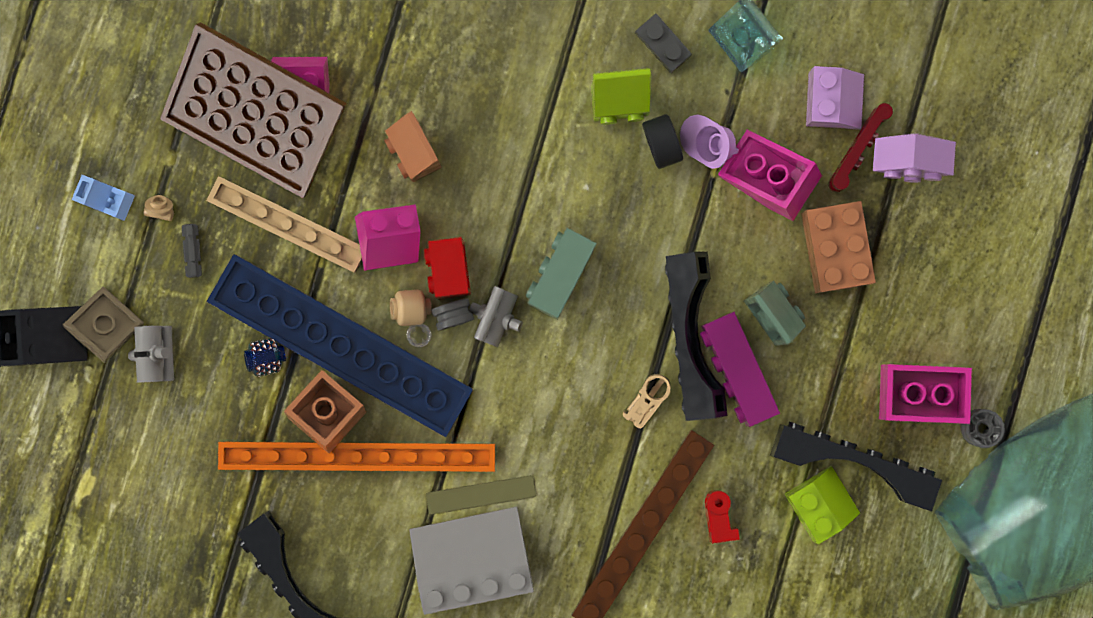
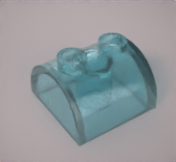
(745, 34)

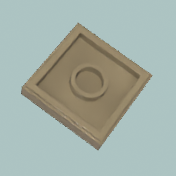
(103, 324)

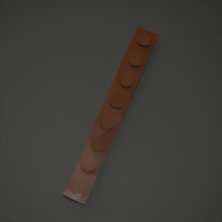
(644, 527)

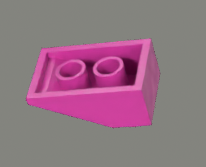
(771, 174)

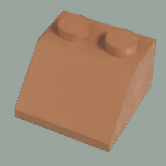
(412, 148)

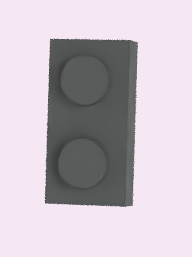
(663, 43)

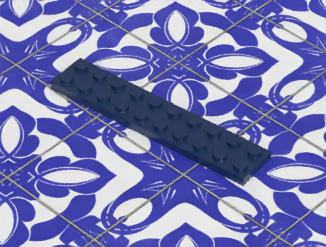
(340, 345)

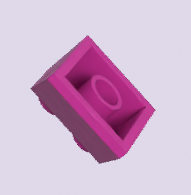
(388, 237)

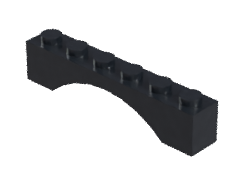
(701, 392)
(910, 486)
(267, 544)

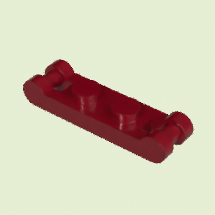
(853, 157)

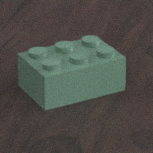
(560, 273)

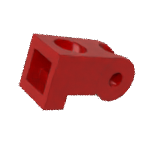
(717, 506)

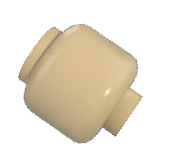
(410, 307)

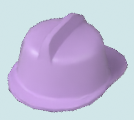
(707, 141)

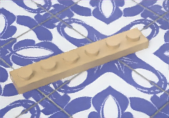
(286, 224)

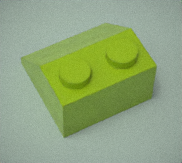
(823, 505)

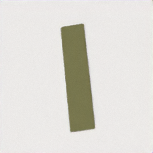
(481, 494)

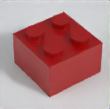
(448, 268)

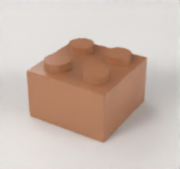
(325, 411)

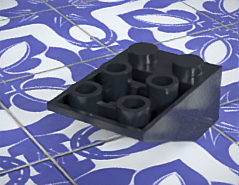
(38, 337)

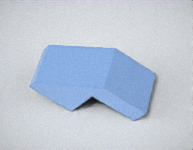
(103, 197)

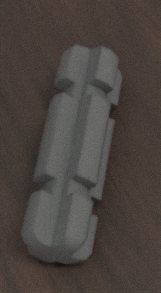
(191, 250)

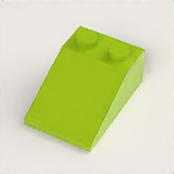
(621, 96)

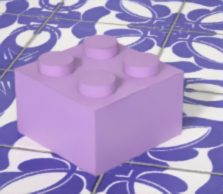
(914, 157)

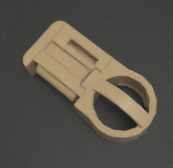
(645, 405)

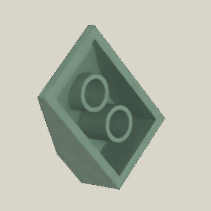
(775, 313)

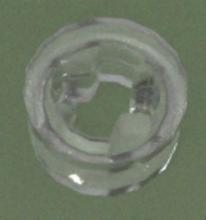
(412, 341)

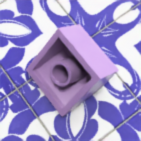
(834, 98)

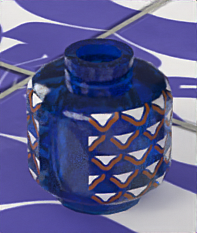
(264, 357)

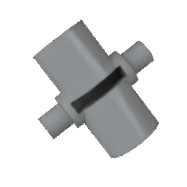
(496, 316)
(153, 353)

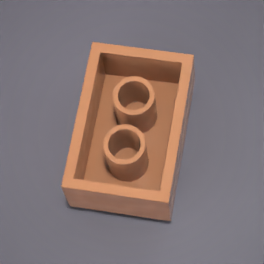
(838, 247)

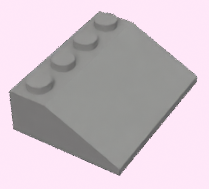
(470, 560)

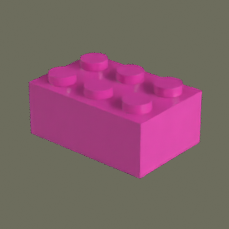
(925, 393)

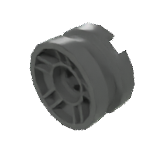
(452, 314)
(991, 435)

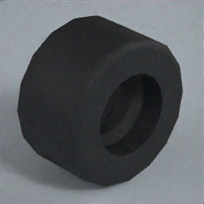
(662, 141)

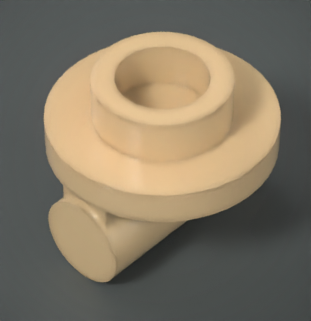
(159, 207)

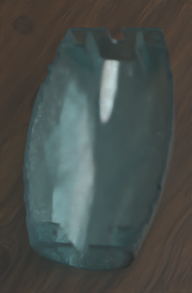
(1029, 511)

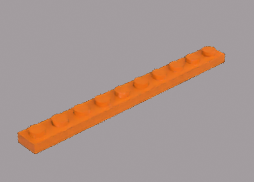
(357, 456)

